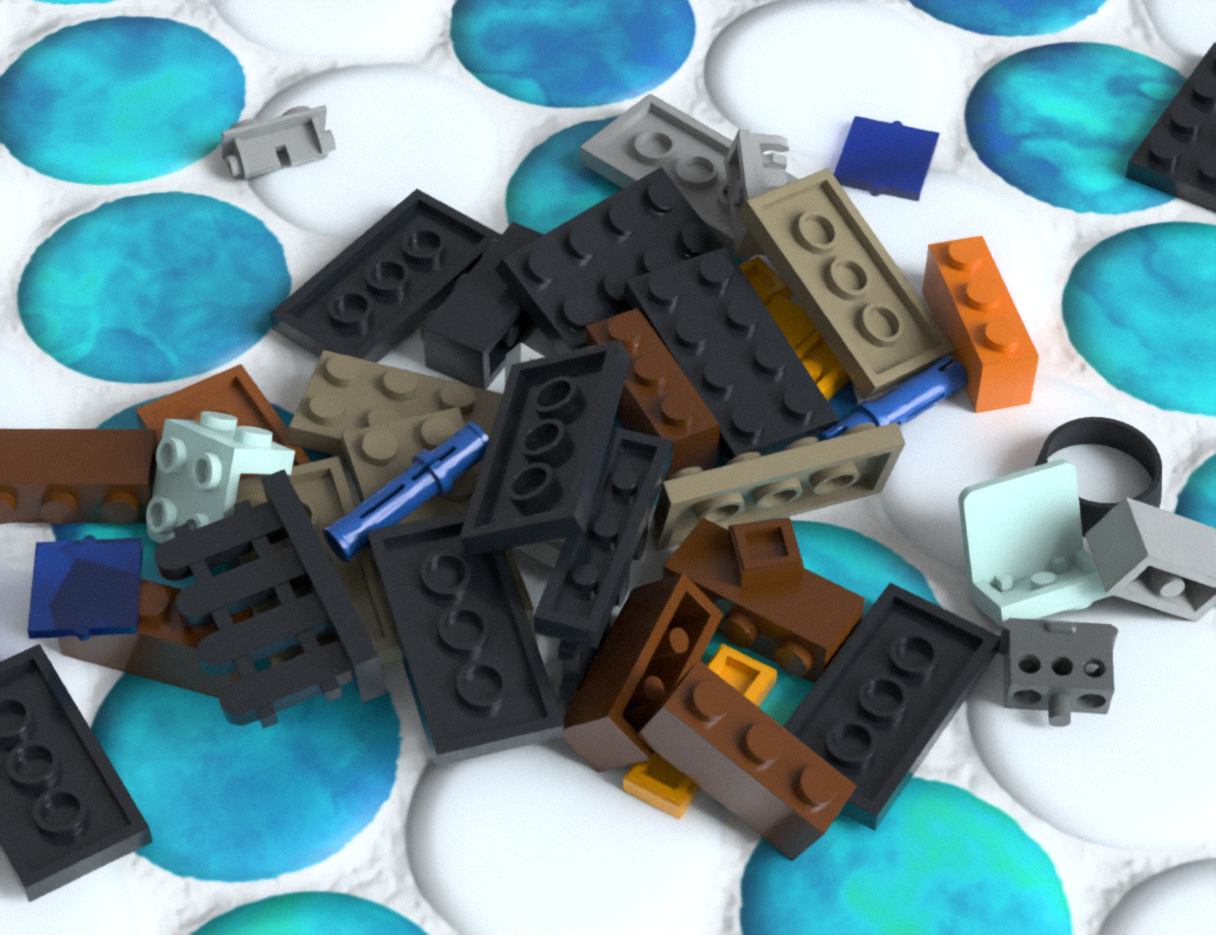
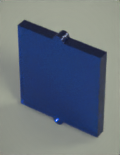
(886, 158)
(86, 588)

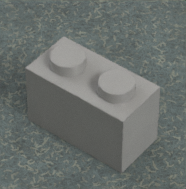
(1156, 558)

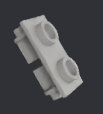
(254, 145)

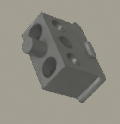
(1058, 676)

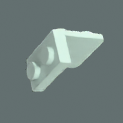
(202, 470)
(1027, 544)

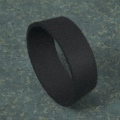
(1111, 434)

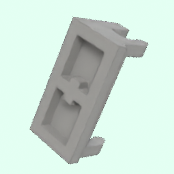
(751, 175)

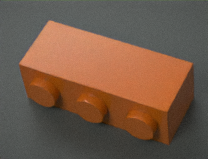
(981, 323)

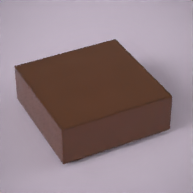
(765, 552)

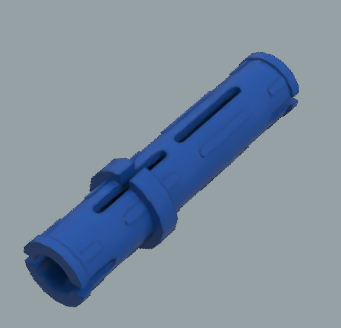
(907, 399)
(428, 476)

